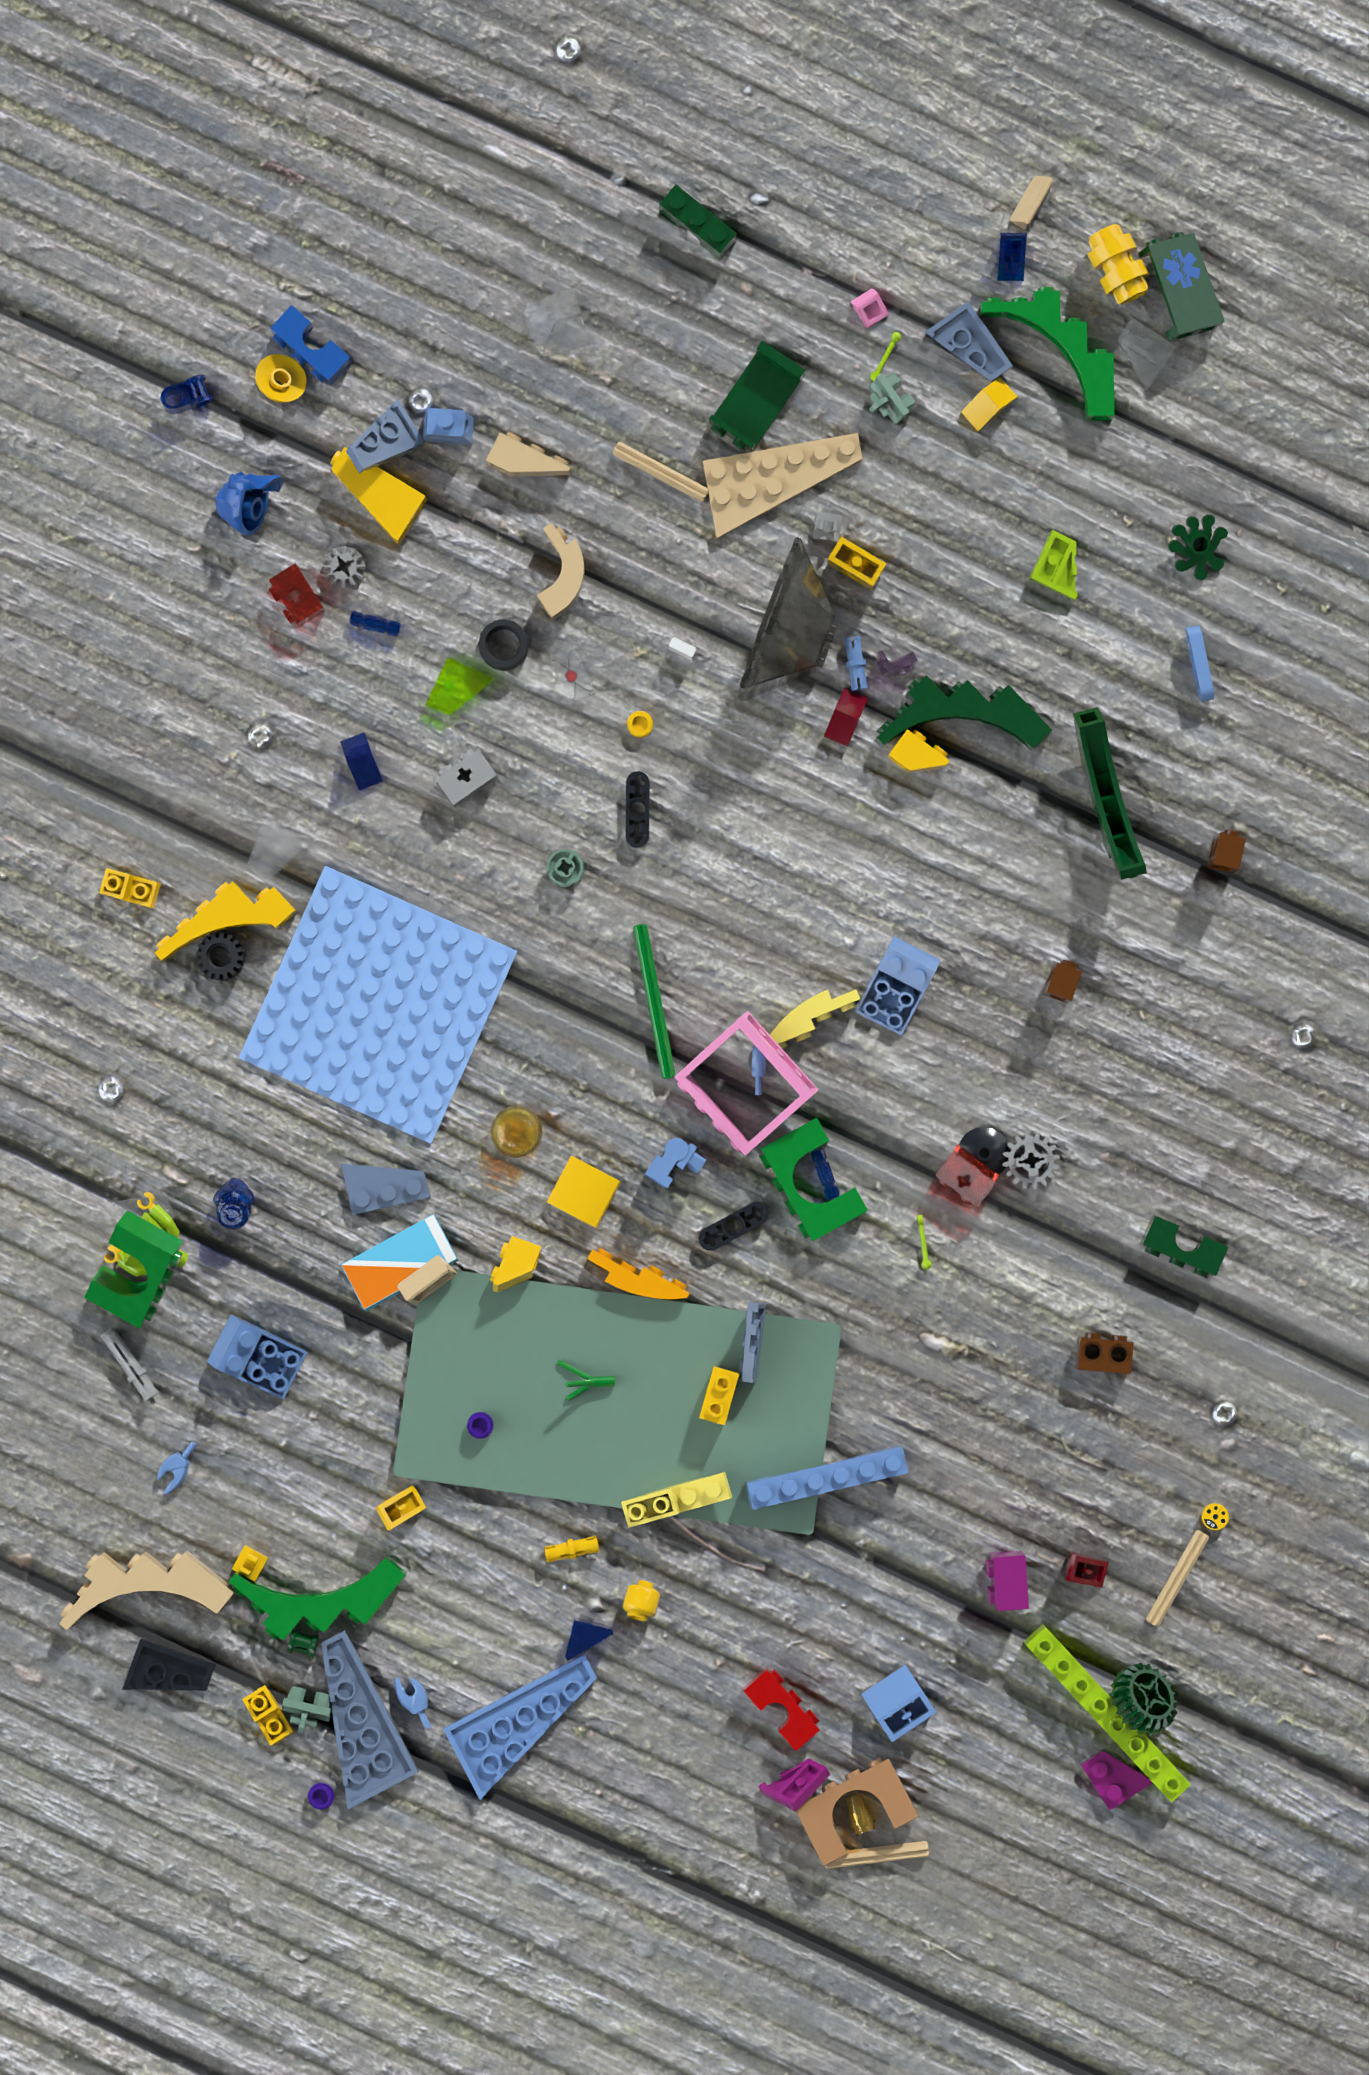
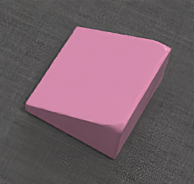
(870, 307)

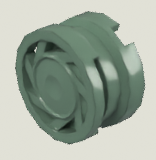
(565, 868)

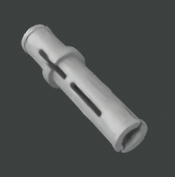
(147, 1390)

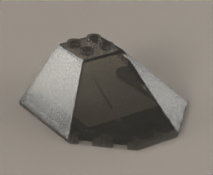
(792, 629)

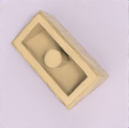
(1031, 201)
(426, 1280)

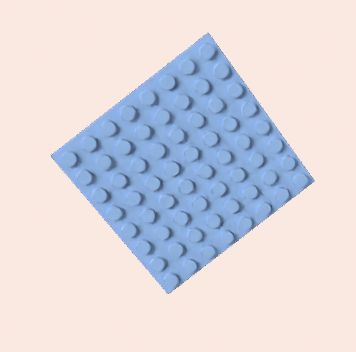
(378, 1004)

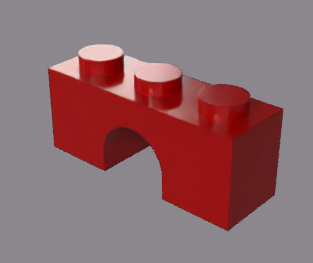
(768, 1689)

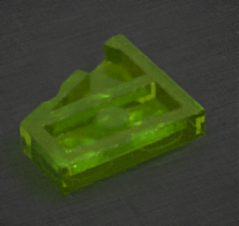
(456, 686)

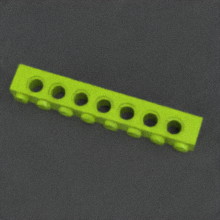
(1099, 1706)

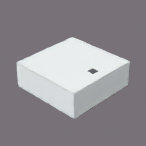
(682, 648)

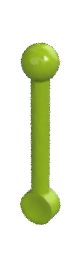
(896, 337)
(926, 1264)

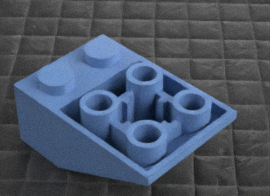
(897, 985)
(256, 1357)

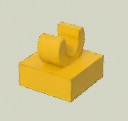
(250, 1563)

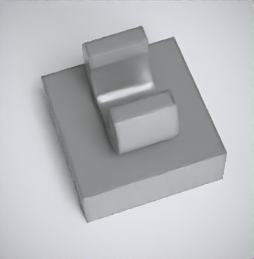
(827, 527)

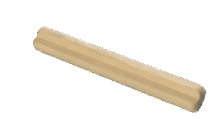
(660, 471)
(1177, 1578)
(882, 1854)

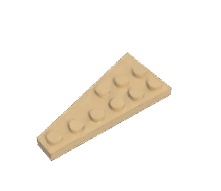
(762, 480)

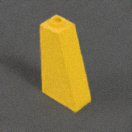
(381, 494)

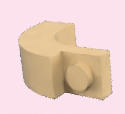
(568, 586)

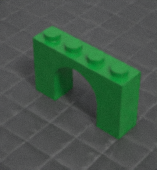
(815, 1218)
(155, 1251)

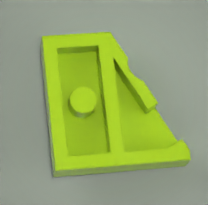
(1057, 565)

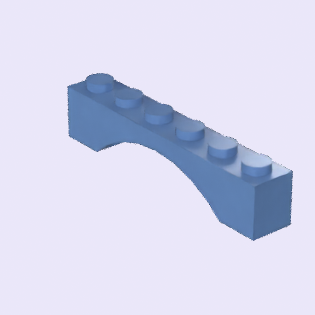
(826, 1477)

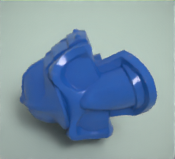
(245, 500)

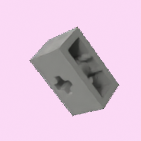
(481, 776)

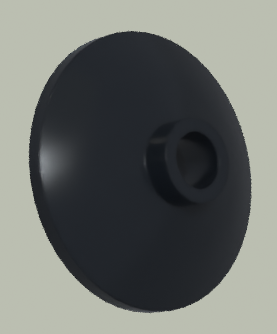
(990, 1139)

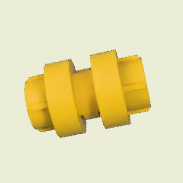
(1123, 275)

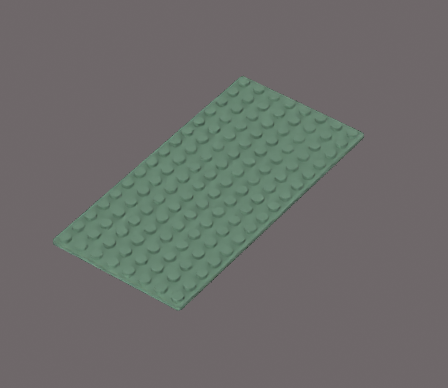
(618, 1441)

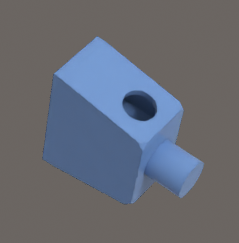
(448, 426)

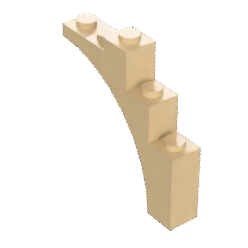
(109, 1579)

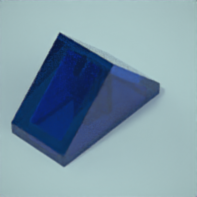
(1011, 256)
(361, 761)
(585, 1635)

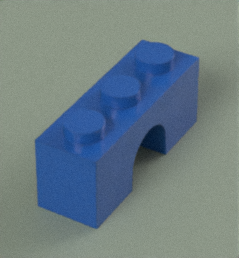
(326, 362)

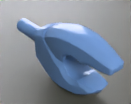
(758, 1068)
(178, 1465)
(414, 1703)

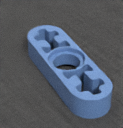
(1199, 663)

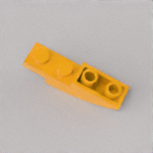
(647, 1283)

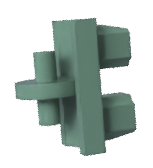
(887, 400)
(295, 1705)

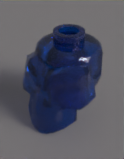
(233, 1204)

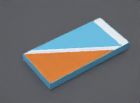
(382, 1267)

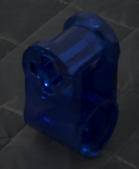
(188, 395)

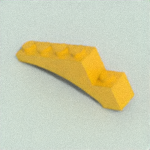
(228, 910)

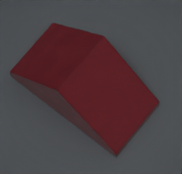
(845, 717)
(1085, 1570)

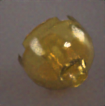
(516, 1131)

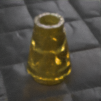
(859, 1815)

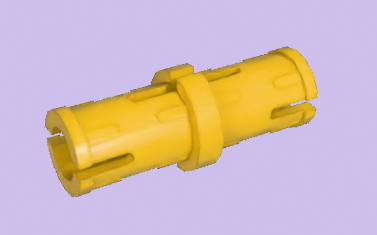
(571, 1549)

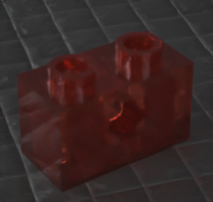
(293, 580)
(957, 1166)

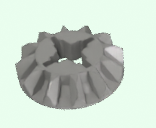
(356, 569)

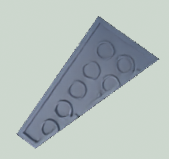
(366, 1736)

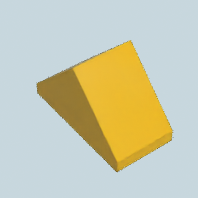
(988, 404)
(400, 1507)

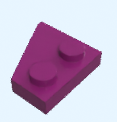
(1113, 1778)
(796, 1784)

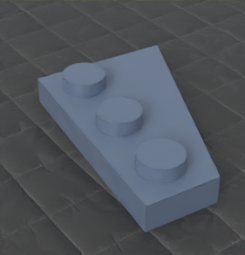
(971, 341)
(385, 439)
(382, 1187)
(752, 1341)

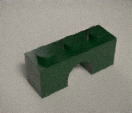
(704, 225)
(1161, 1239)

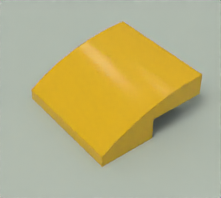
(584, 1191)

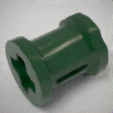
(302, 1644)

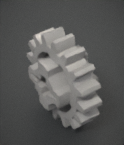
(1032, 1173)

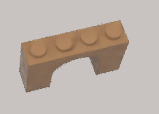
(879, 1780)

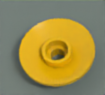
(286, 371)

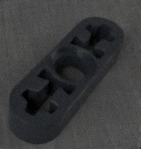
(646, 802)
(754, 1223)

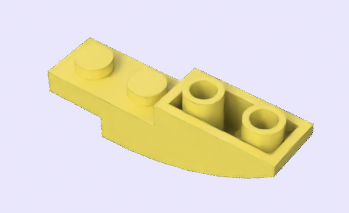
(799, 1021)
(676, 1499)

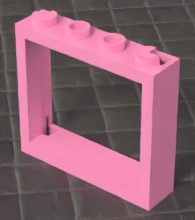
(776, 1057)

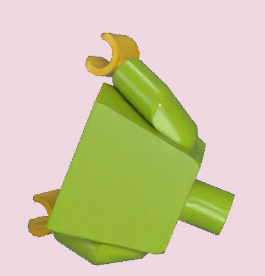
(157, 1217)

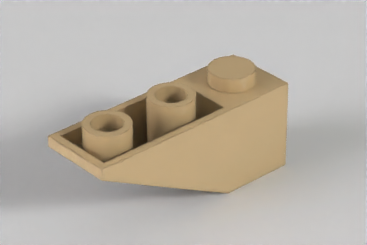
(518, 459)

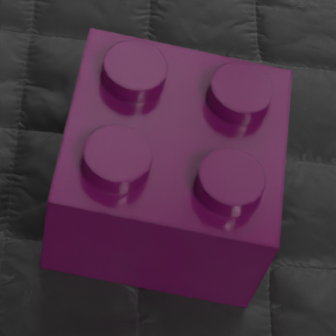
(1008, 1580)

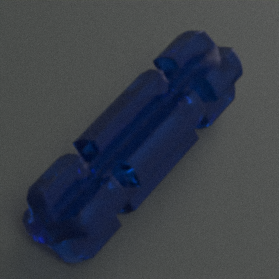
(375, 623)
(825, 1174)

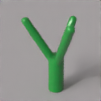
(589, 1382)

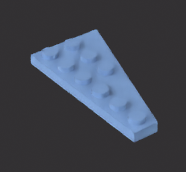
(504, 1730)

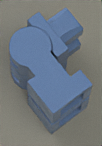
(678, 1153)

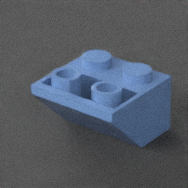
(898, 1703)

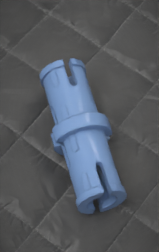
(856, 663)

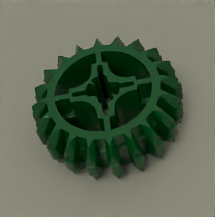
(1144, 1699)

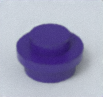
(480, 1425)
(321, 1795)

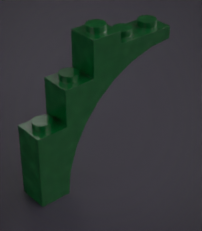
(930, 704)
(1106, 794)

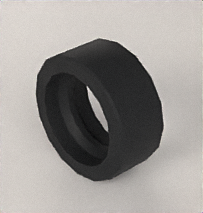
(503, 624)

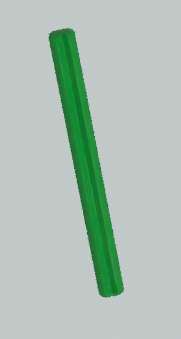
(654, 1001)

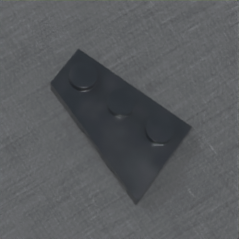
(167, 1669)

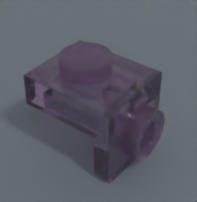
(902, 665)

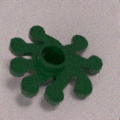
(1198, 546)

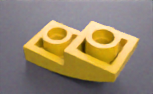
(130, 888)
(268, 1715)

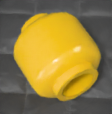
(641, 1600)

